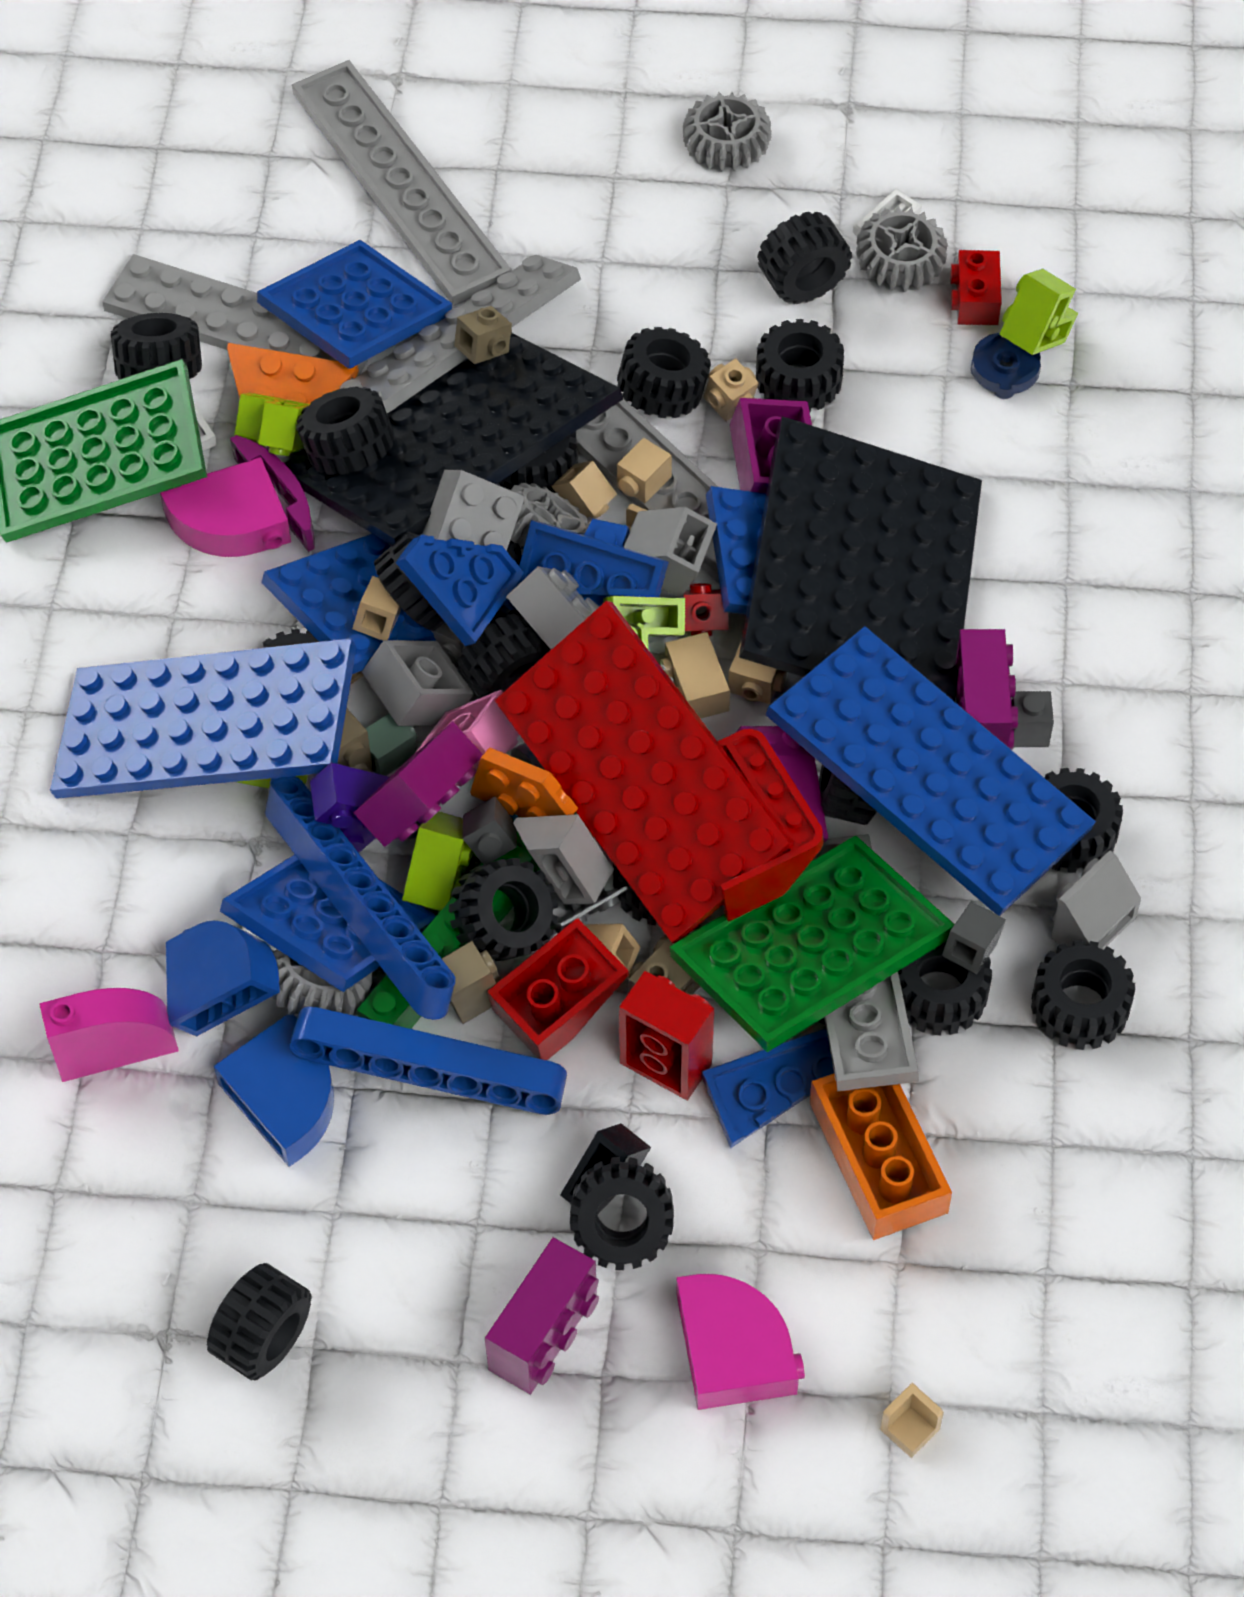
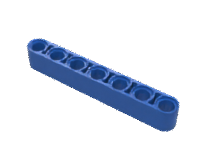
(428, 1060)

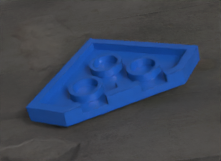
(461, 581)

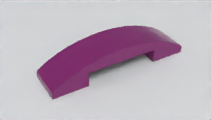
(285, 484)

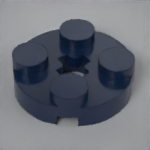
(1001, 379)

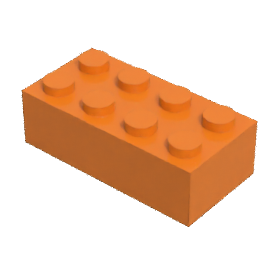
(881, 1155)

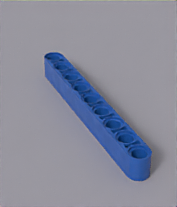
(361, 899)

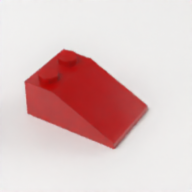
(557, 989)

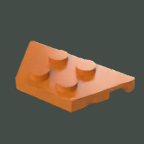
(285, 374)
(520, 787)

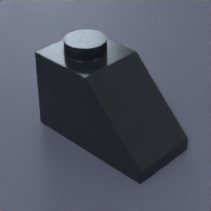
(606, 1144)

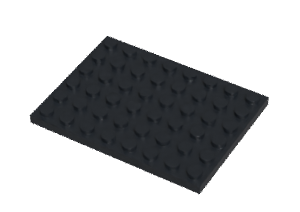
(471, 420)
(857, 544)

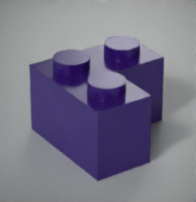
(338, 793)

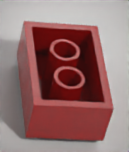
(666, 1034)

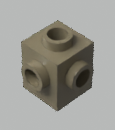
(483, 334)

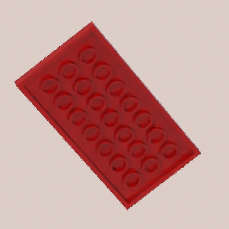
(642, 770)

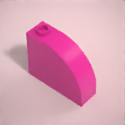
(228, 512)
(106, 1030)
(735, 1342)

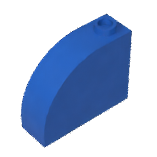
(216, 975)
(279, 1092)

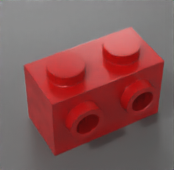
(977, 286)

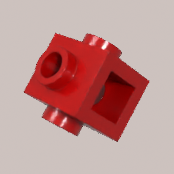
(714, 616)

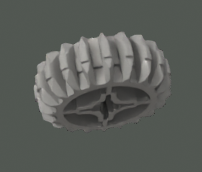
(726, 131)
(901, 248)
(547, 508)
(305, 989)

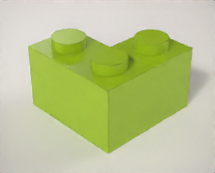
(1039, 312)
(270, 422)
(652, 615)
(437, 861)

